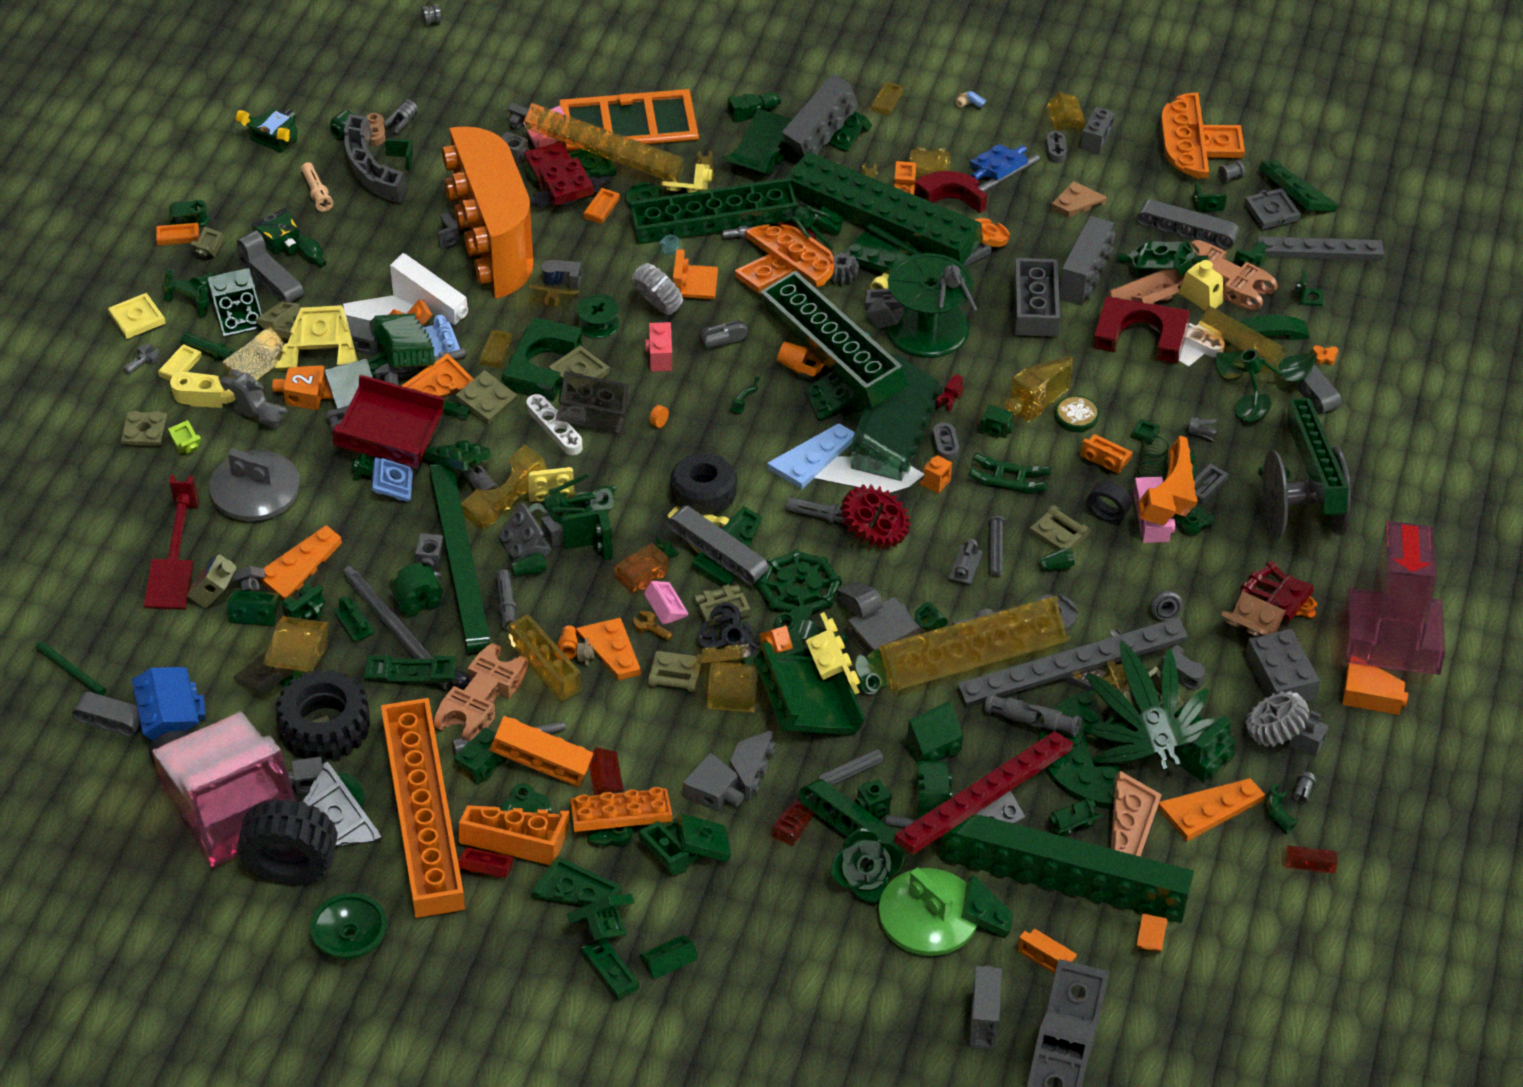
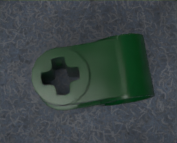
(188, 212)

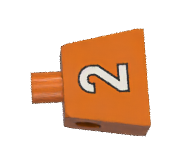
(300, 387)

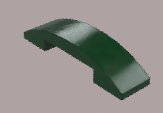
(1277, 325)
(410, 671)

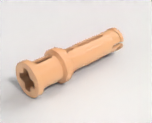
(318, 192)

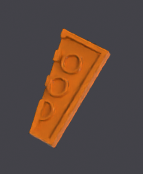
(1208, 808)

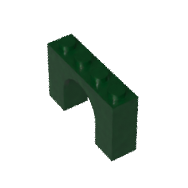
(539, 338)

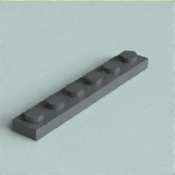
(1323, 248)

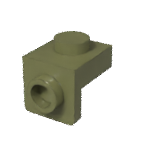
(208, 242)

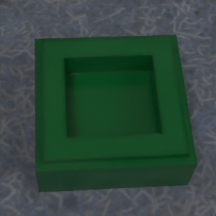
(1145, 429)

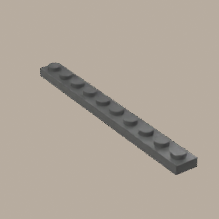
(1071, 662)

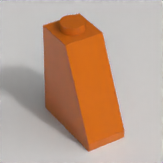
(1373, 689)

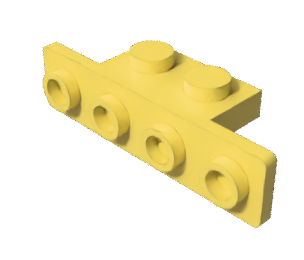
(828, 654)

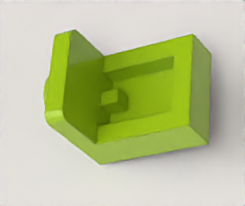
(184, 437)

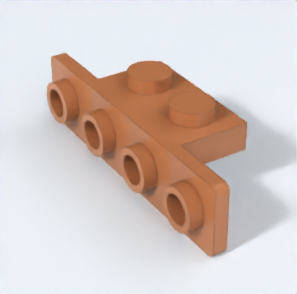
(1151, 287)

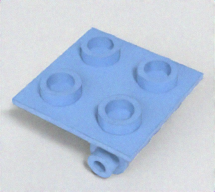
(442, 336)

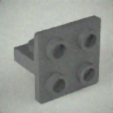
(523, 535)

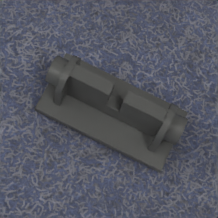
(966, 562)

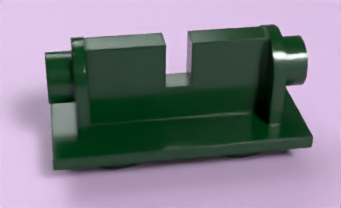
(353, 619)
(1065, 821)

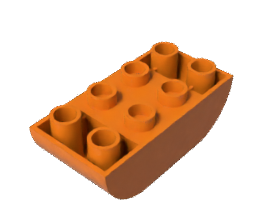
(491, 206)

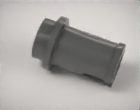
(1305, 783)

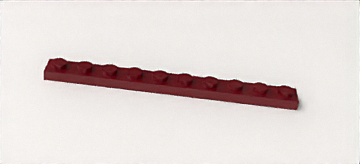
(982, 792)

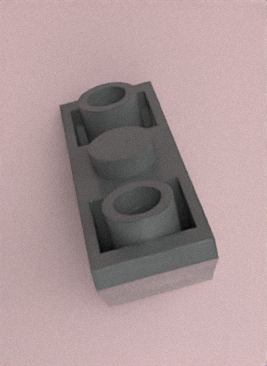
(751, 761)

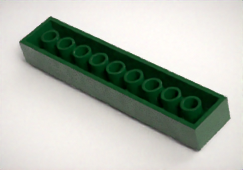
(889, 208)
(835, 339)
(1069, 866)

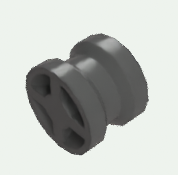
(431, 14)

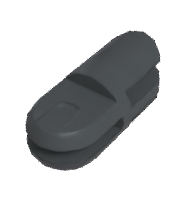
(723, 333)

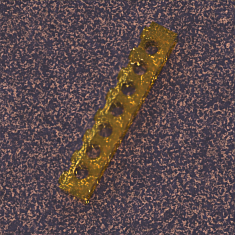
(604, 143)

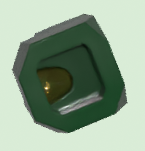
(930, 617)

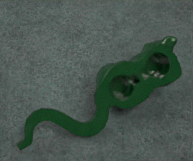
(603, 501)

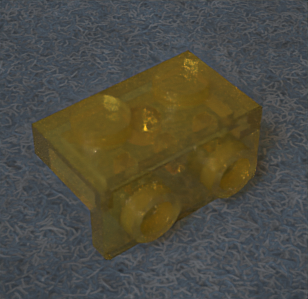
(1066, 110)
(930, 161)

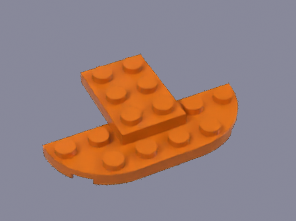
(1190, 142)
(787, 252)

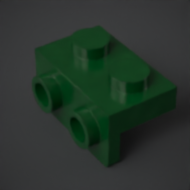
(477, 758)

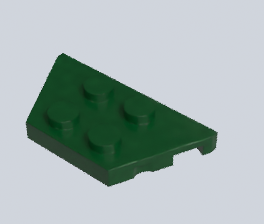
(458, 454)

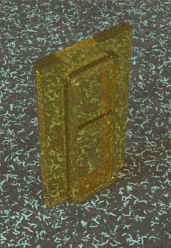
(258, 355)

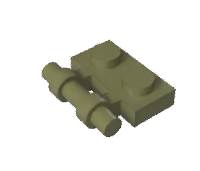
(710, 599)

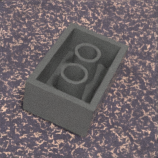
(1282, 665)

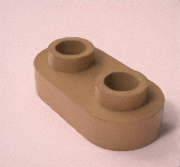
(377, 128)

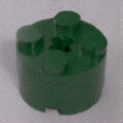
(416, 589)

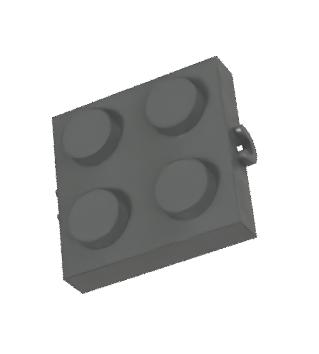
(1272, 208)

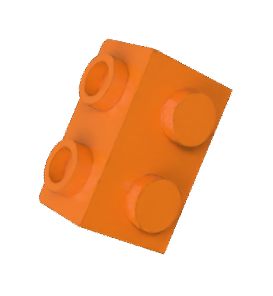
(1105, 453)

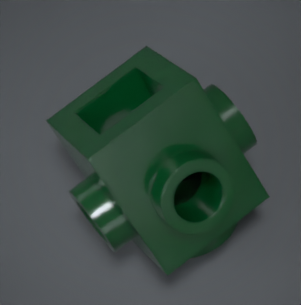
(874, 798)

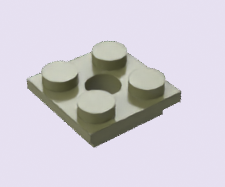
(140, 421)

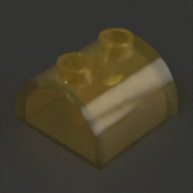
(732, 686)

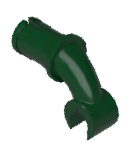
(1276, 812)

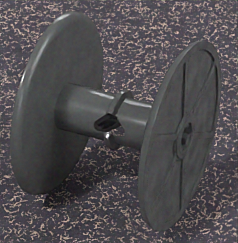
(1280, 494)

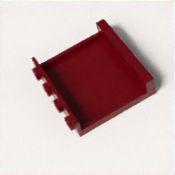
(389, 422)

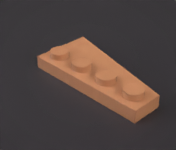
(1132, 814)

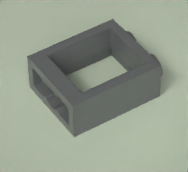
(985, 1007)

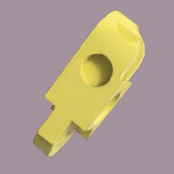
(199, 390)

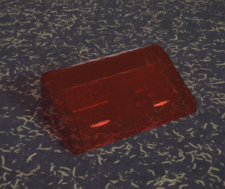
(605, 772)
(1311, 859)

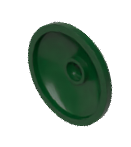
(345, 916)

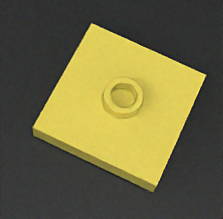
(136, 315)

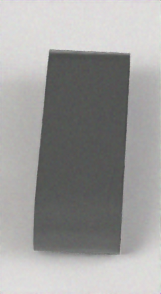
(1319, 390)
(859, 598)
(107, 714)

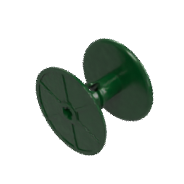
(924, 326)

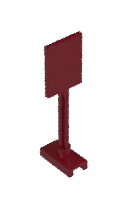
(171, 577)

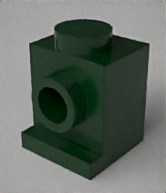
(997, 421)

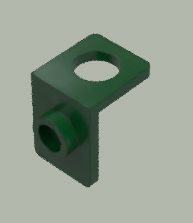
(400, 148)
(1208, 202)
(1302, 291)

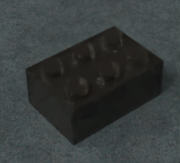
(592, 402)

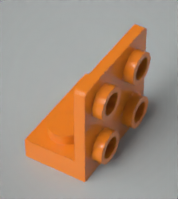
(694, 280)

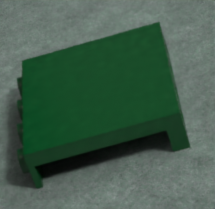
(803, 698)

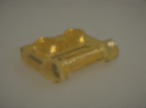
(728, 653)

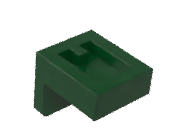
(362, 465)

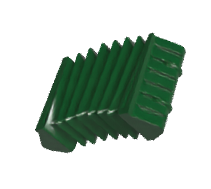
(403, 340)

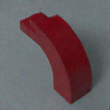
(951, 185)

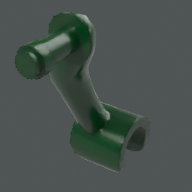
(738, 404)

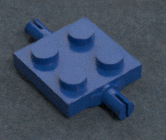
(998, 162)

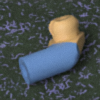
(969, 98)

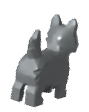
(251, 399)

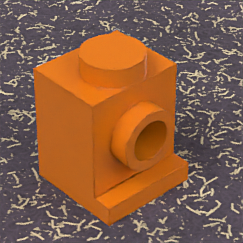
(937, 474)

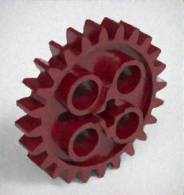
(860, 508)

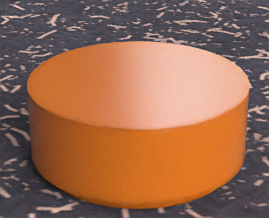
(659, 416)

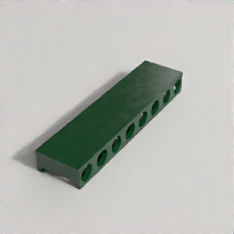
(713, 210)

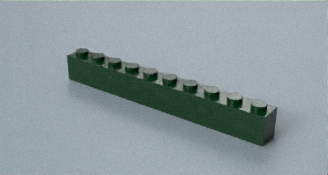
(1317, 457)

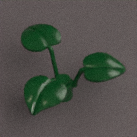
(1234, 364)

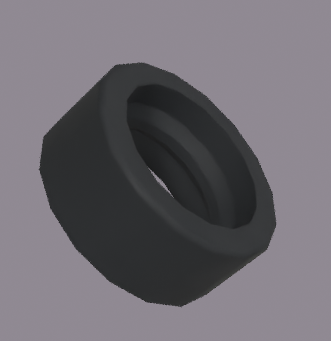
(1113, 492)

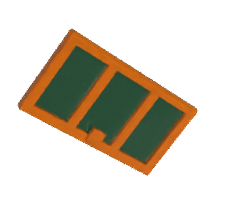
(638, 116)

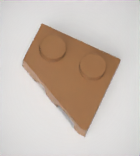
(1077, 199)

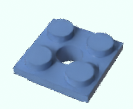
(384, 484)

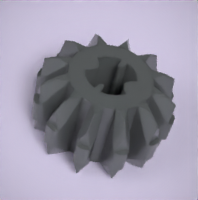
(845, 268)

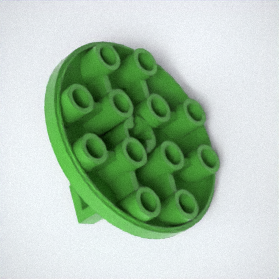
(925, 911)

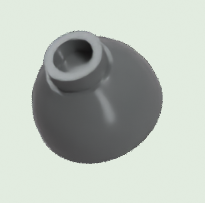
(1166, 605)

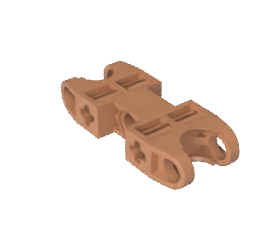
(1238, 280)
(487, 681)

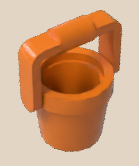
(795, 357)

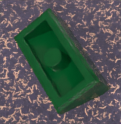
(669, 956)

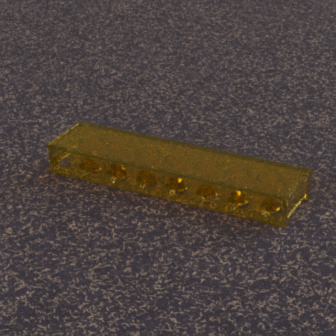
(973, 643)

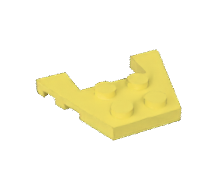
(316, 330)

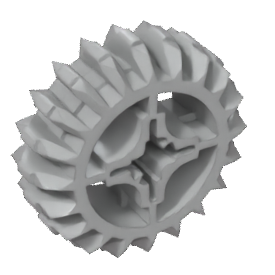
(657, 288)
(1277, 718)

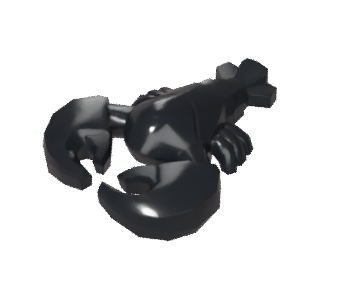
(729, 634)

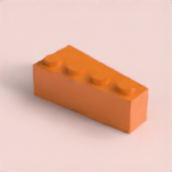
(515, 832)

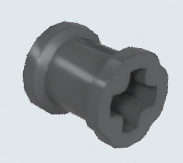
(1231, 171)

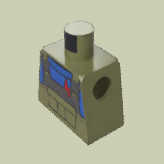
(217, 574)

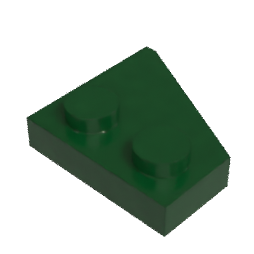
(985, 908)

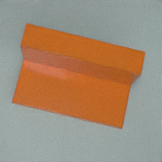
(1043, 950)

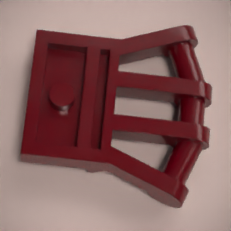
(1287, 595)

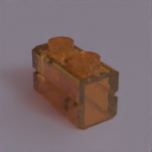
(642, 568)

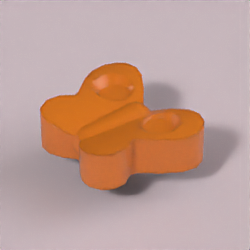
(1325, 355)

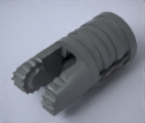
(402, 115)
(480, 479)

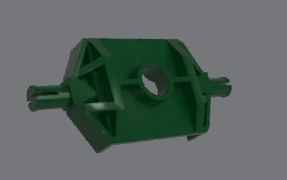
(1176, 256)

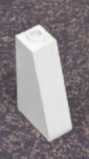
(415, 282)

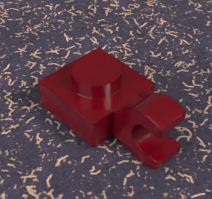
(952, 391)

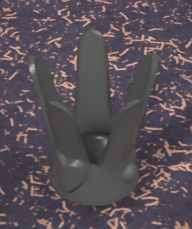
(1198, 429)

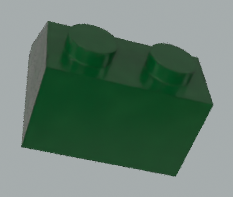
(934, 734)

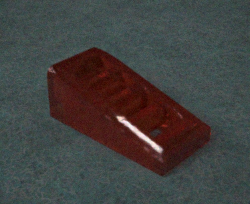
(787, 835)

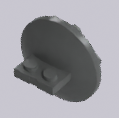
(254, 485)

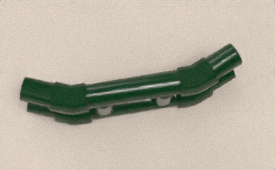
(1000, 467)

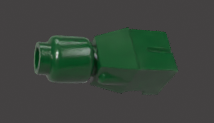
(745, 106)

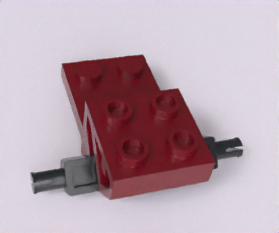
(559, 176)

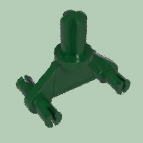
(194, 288)

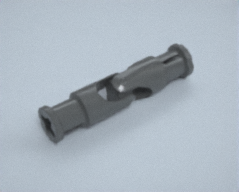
(1022, 711)

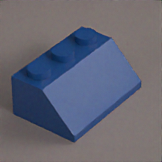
(165, 701)

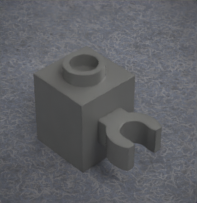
(1312, 737)

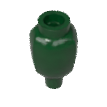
(311, 250)

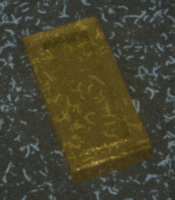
(887, 98)
(496, 349)

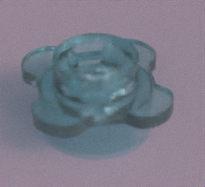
(670, 244)

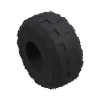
(703, 483)

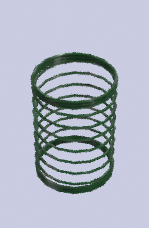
(1156, 456)

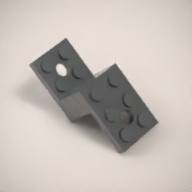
(1069, 1026)

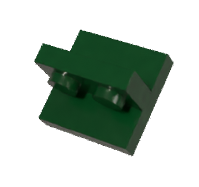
(603, 916)

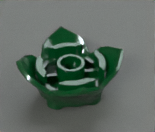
(884, 859)

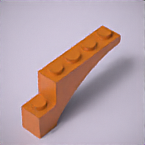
(1176, 492)

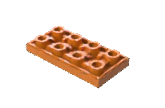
(620, 809)

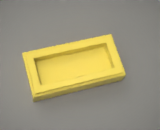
(181, 361)

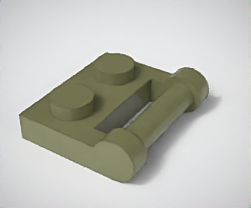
(1056, 536)
(675, 666)

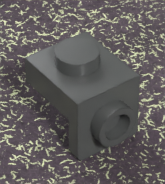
(450, 231)

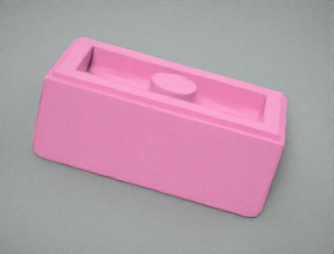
(665, 602)

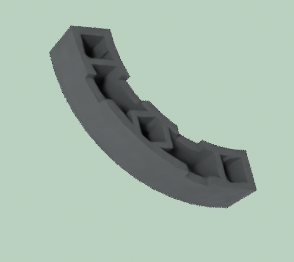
(376, 178)

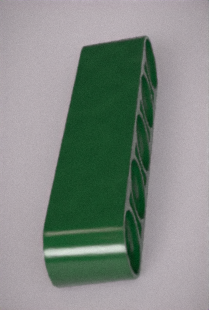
(842, 811)

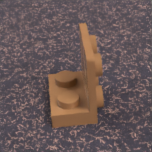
(1255, 614)

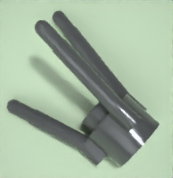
(953, 279)

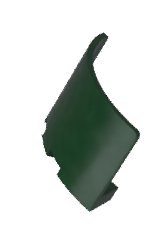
(763, 143)

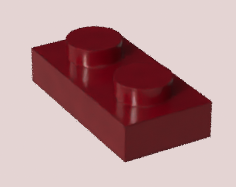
(486, 862)

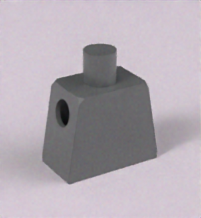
(712, 784)

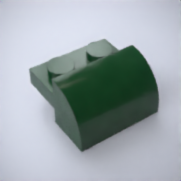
(666, 846)

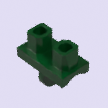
(308, 604)

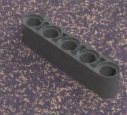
(1187, 224)
(718, 545)

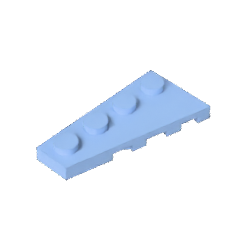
(811, 457)

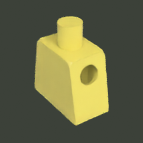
(1203, 286)

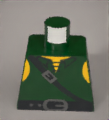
(278, 232)

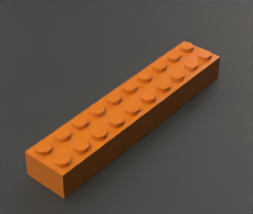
(422, 808)

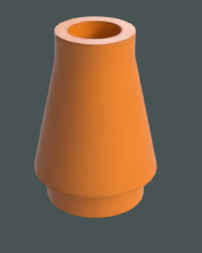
(568, 642)

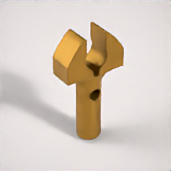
(649, 625)

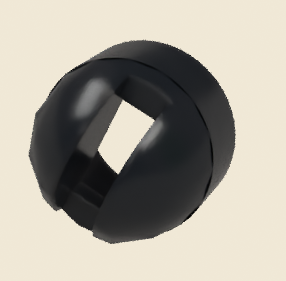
(461, 680)

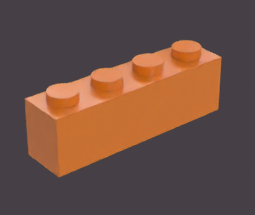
(541, 751)

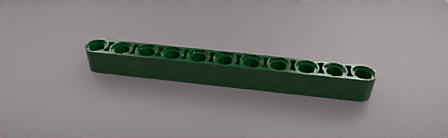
(460, 558)

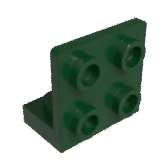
(848, 132)
(832, 394)
(588, 530)

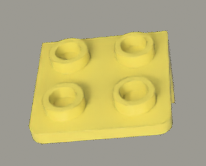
(702, 177)
(541, 481)

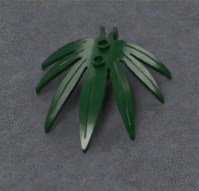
(1156, 726)

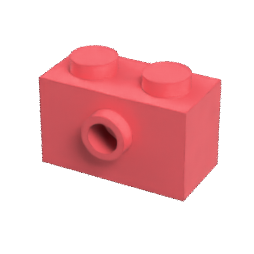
(660, 346)

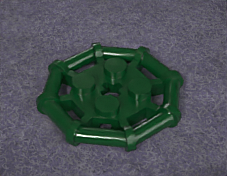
(799, 573)

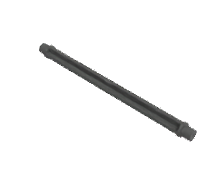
(388, 618)

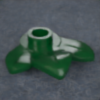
(1194, 520)
(800, 626)
(871, 669)
(529, 803)
(619, 836)

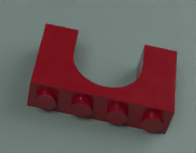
(1121, 313)

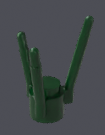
(804, 218)
(556, 501)

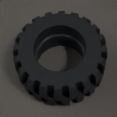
(317, 692)
(287, 841)

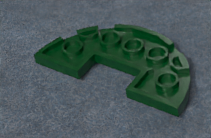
(1076, 768)

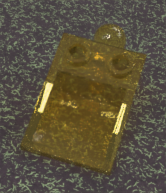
(1039, 387)
(297, 644)

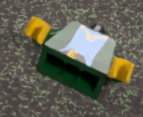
(271, 129)

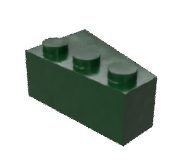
(932, 786)

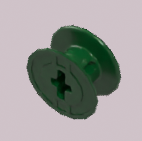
(598, 316)

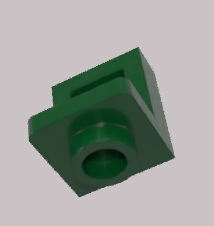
(832, 224)
(1255, 257)

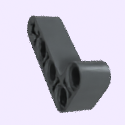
(266, 269)

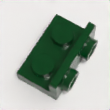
(253, 607)

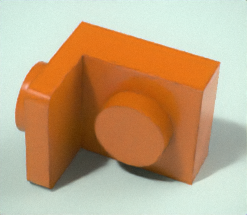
(778, 638)

